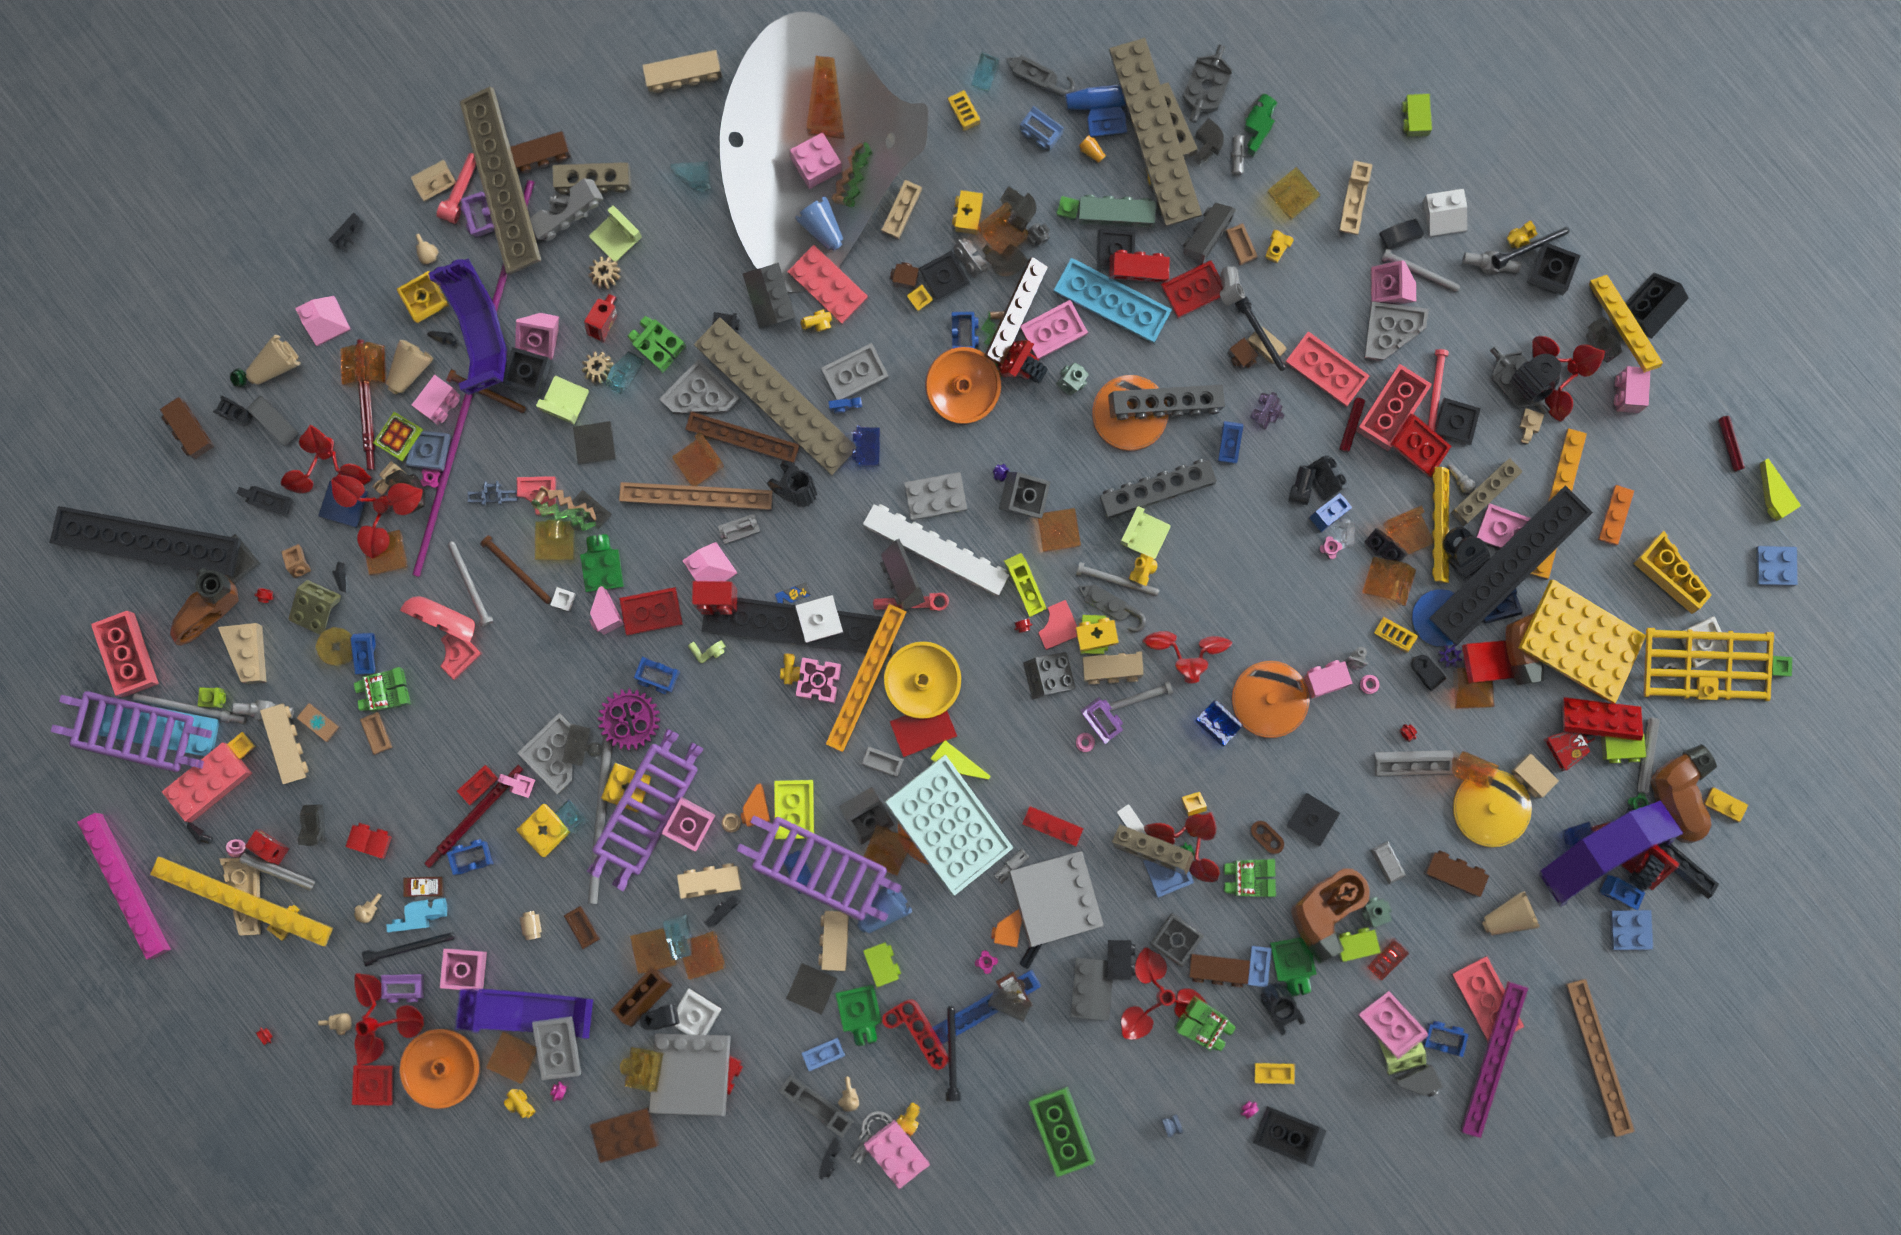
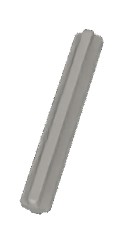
(1648, 761)
(277, 871)

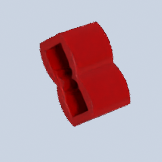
(369, 841)

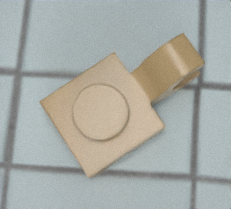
(1530, 423)
(380, 486)

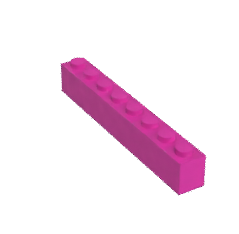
(124, 886)

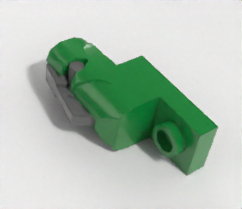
(1259, 121)

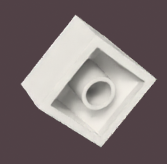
(1446, 212)

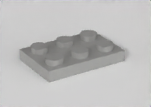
(855, 372)
(935, 496)
(556, 1048)

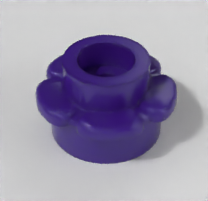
(1000, 472)

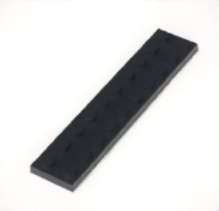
(145, 541)
(1510, 565)
(781, 624)

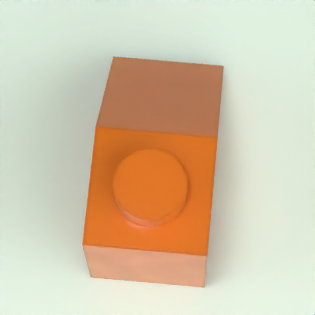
(756, 806)
(1008, 930)

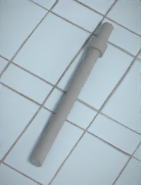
(225, 716)

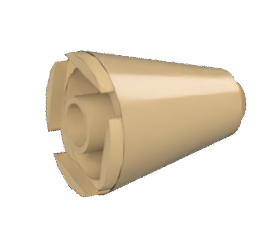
(272, 361)
(406, 366)
(1511, 916)

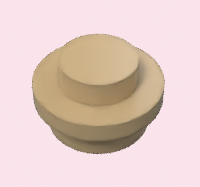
(731, 822)

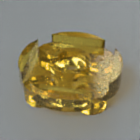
(325, 642)

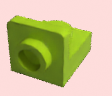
(211, 697)

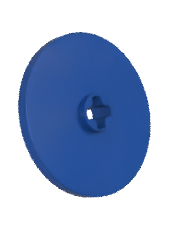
(1423, 610)

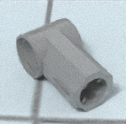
(1232, 289)

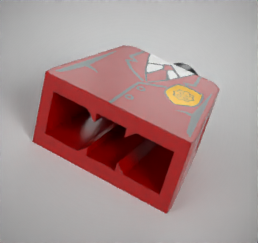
(601, 318)
(1568, 748)
(266, 846)

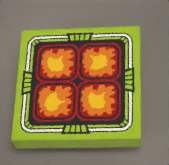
(398, 436)

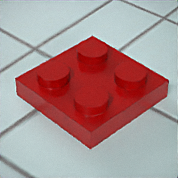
(373, 1085)

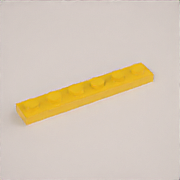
(1625, 323)
(1441, 518)

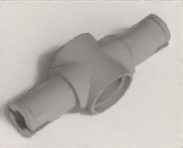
(1484, 262)
(254, 708)

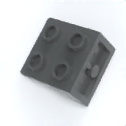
(1049, 675)

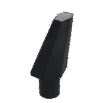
(443, 337)
(340, 577)
(198, 834)

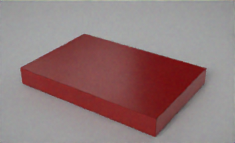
(1193, 289)
(1420, 445)
(651, 611)
(1487, 661)
(919, 734)

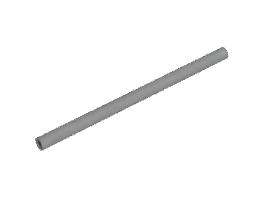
(600, 813)

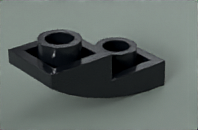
(1400, 233)
(1385, 546)
(827, 1164)

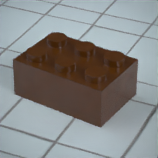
(624, 1135)

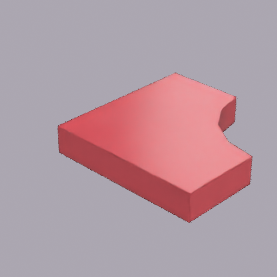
(529, 487)
(1059, 627)
(458, 655)

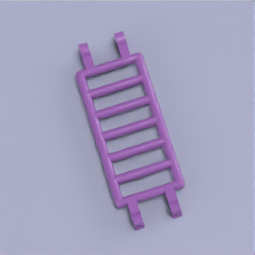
(125, 753)
(829, 847)
(627, 869)

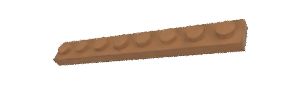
(696, 496)
(1600, 1058)

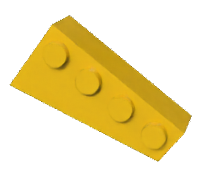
(1669, 571)

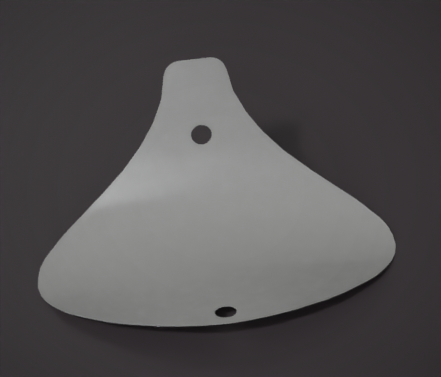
(771, 110)

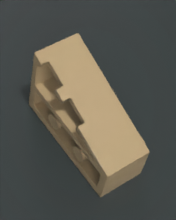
(246, 651)
(1112, 668)
(709, 881)

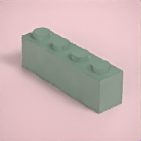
(1117, 211)

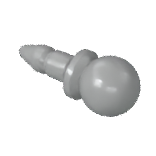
(1466, 485)

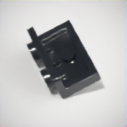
(1120, 959)

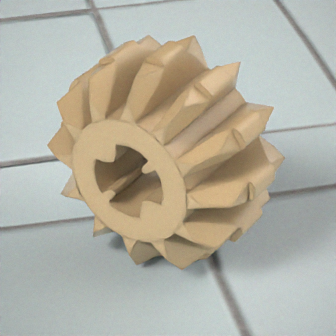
(602, 266)
(592, 364)

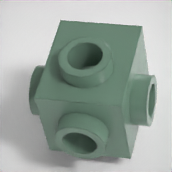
(1072, 378)
(1383, 912)

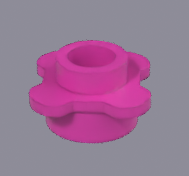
(435, 478)
(991, 962)
(557, 1091)
(1249, 1109)

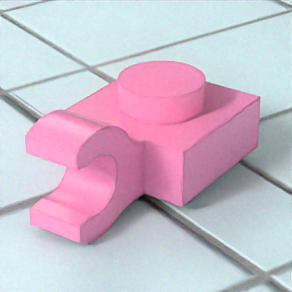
(519, 784)

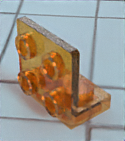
(1000, 232)
(363, 363)
(698, 460)
(1409, 530)
(1389, 580)
(1474, 769)
(705, 956)

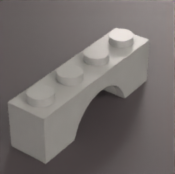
(583, 197)

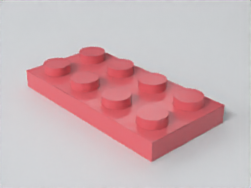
(827, 284)
(1327, 369)
(1482, 993)

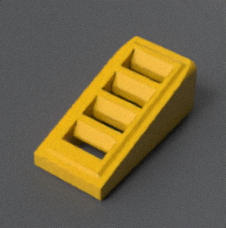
(969, 123)
(1405, 648)

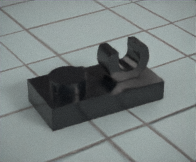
(350, 226)

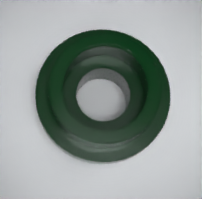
(238, 377)

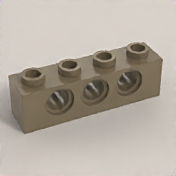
(1187, 145)
(620, 184)
(1486, 492)
(1153, 849)

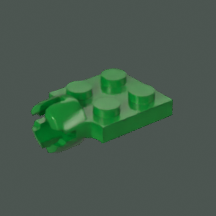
(601, 564)
(1293, 965)
(859, 1013)

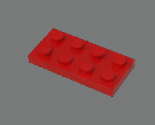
(1602, 719)

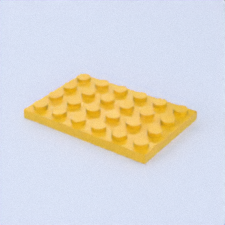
(1582, 641)

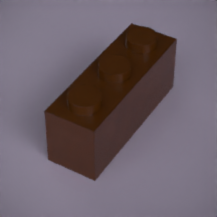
(540, 152)
(186, 428)
(1456, 873)
(1218, 970)
(641, 997)

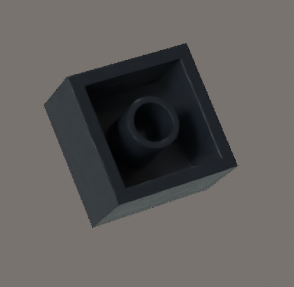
(1553, 268)
(526, 372)

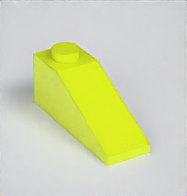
(1777, 494)
(1025, 584)
(960, 762)

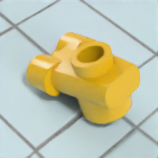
(1521, 236)
(1280, 242)
(820, 320)
(1143, 567)
(789, 673)
(517, 1102)
(908, 1121)

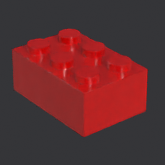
(714, 597)

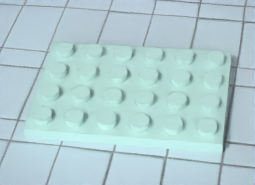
(948, 825)

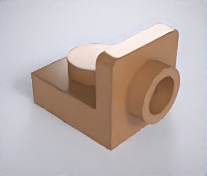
(295, 561)

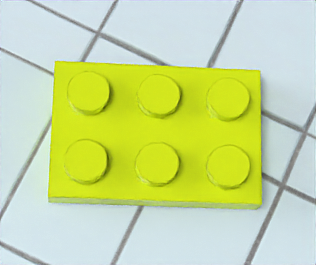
(795, 804)

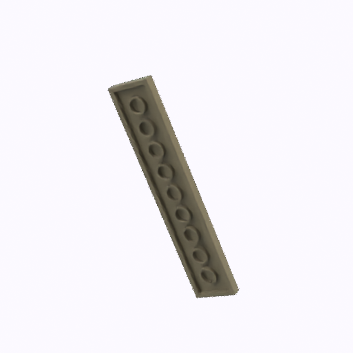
(1155, 132)
(500, 180)
(775, 396)

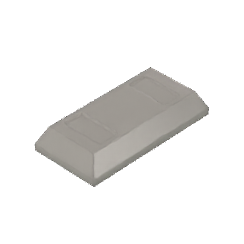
(882, 761)
(1388, 862)

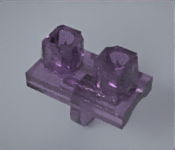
(1271, 411)

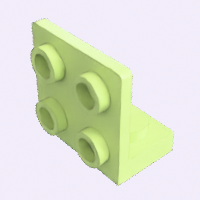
(615, 235)
(563, 400)
(1145, 533)
(1411, 1059)

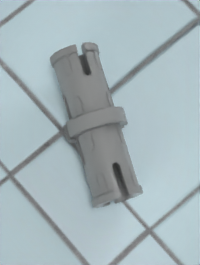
(1238, 155)
(1010, 865)

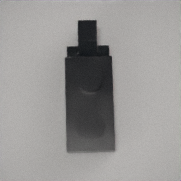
(266, 499)

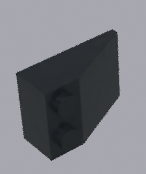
(1290, 1136)

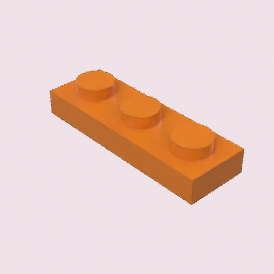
(1616, 515)

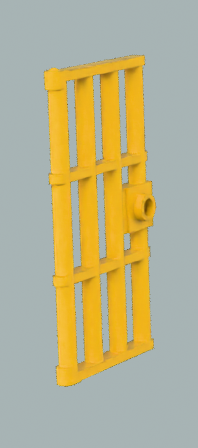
(1708, 680)

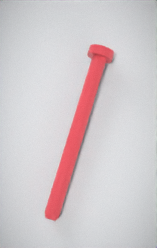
(1441, 354)

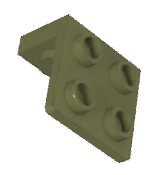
(313, 606)

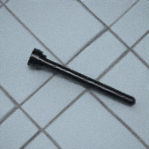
(1501, 259)
(1244, 306)
(370, 957)
(952, 1092)

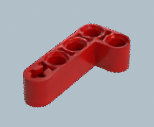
(919, 1036)

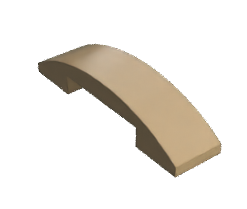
(1355, 197)

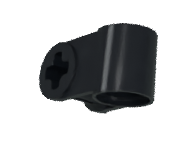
(230, 410)
(1429, 674)
(662, 1017)

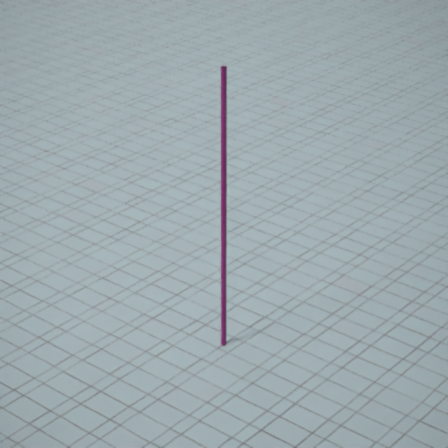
(458, 429)

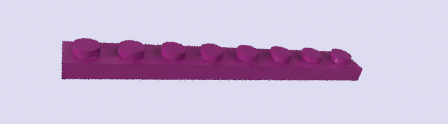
(1494, 1059)

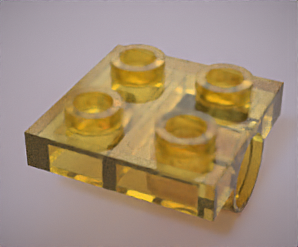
(1293, 193)
(554, 540)
(642, 1069)

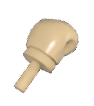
(425, 251)
(365, 912)
(338, 1022)
(850, 1100)

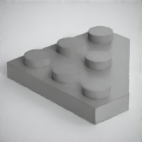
(1391, 328)
(699, 392)
(546, 752)

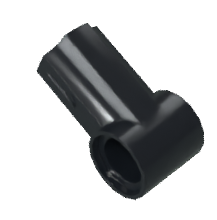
(1302, 489)

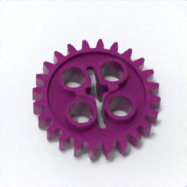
(646, 716)

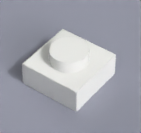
(563, 599)

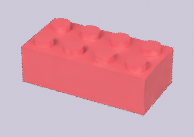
(1393, 406)
(124, 654)
(203, 787)

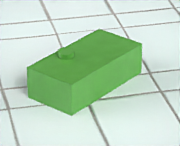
(1062, 1131)

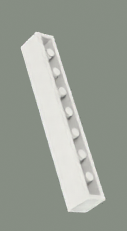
(937, 551)

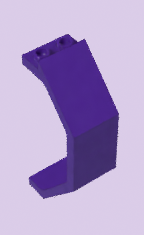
(477, 322)
(1608, 849)
(519, 1009)

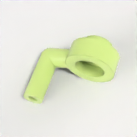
(715, 650)

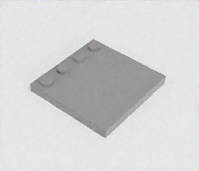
(1055, 898)
(692, 1075)

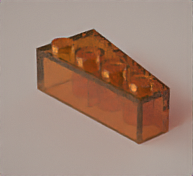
(825, 104)

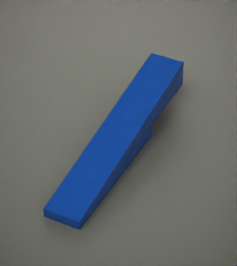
(980, 1010)

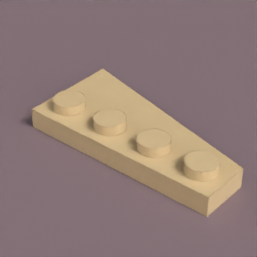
(247, 880)

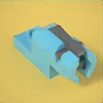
(419, 912)

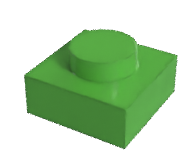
(1068, 208)
(1782, 666)

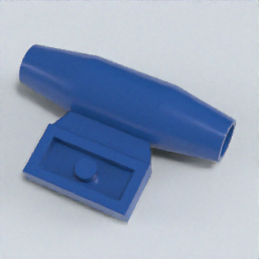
(1104, 106)

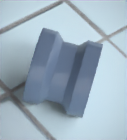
(1172, 1126)

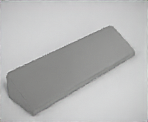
(1413, 763)

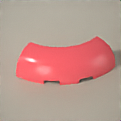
(437, 614)

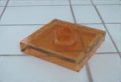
(1059, 530)
(391, 559)
(888, 849)
(651, 950)
(512, 1057)

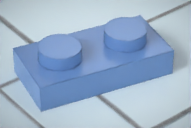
(1259, 966)
(823, 1054)

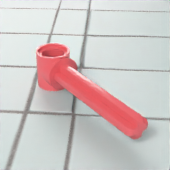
(449, 209)
(882, 603)

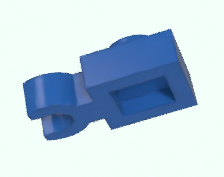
(841, 405)

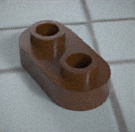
(1267, 837)

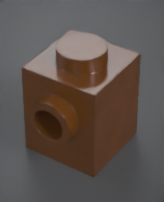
(904, 276)
(1243, 354)

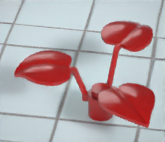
(1585, 362)
(316, 442)
(402, 496)
(1189, 667)
(1197, 826)
(1148, 968)
(408, 1020)

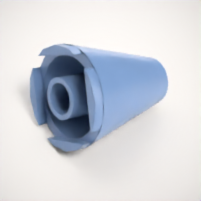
(821, 223)
(889, 903)

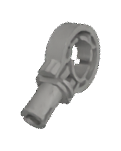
(861, 1148)

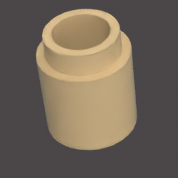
(530, 925)

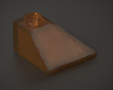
(1471, 694)

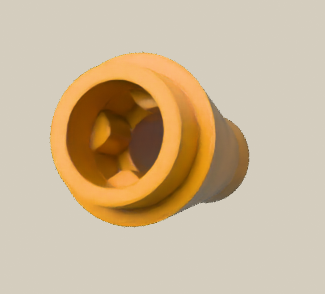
(1092, 149)

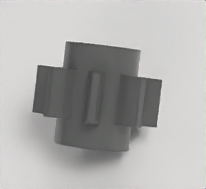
(1038, 234)

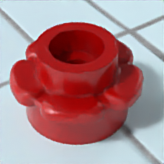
(264, 595)
(1023, 625)
(1408, 732)
(264, 1036)

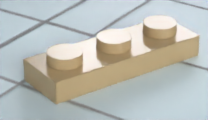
(902, 209)

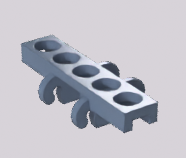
(499, 499)

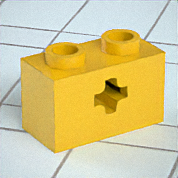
(967, 223)
(1089, 642)

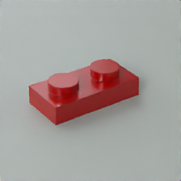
(477, 785)

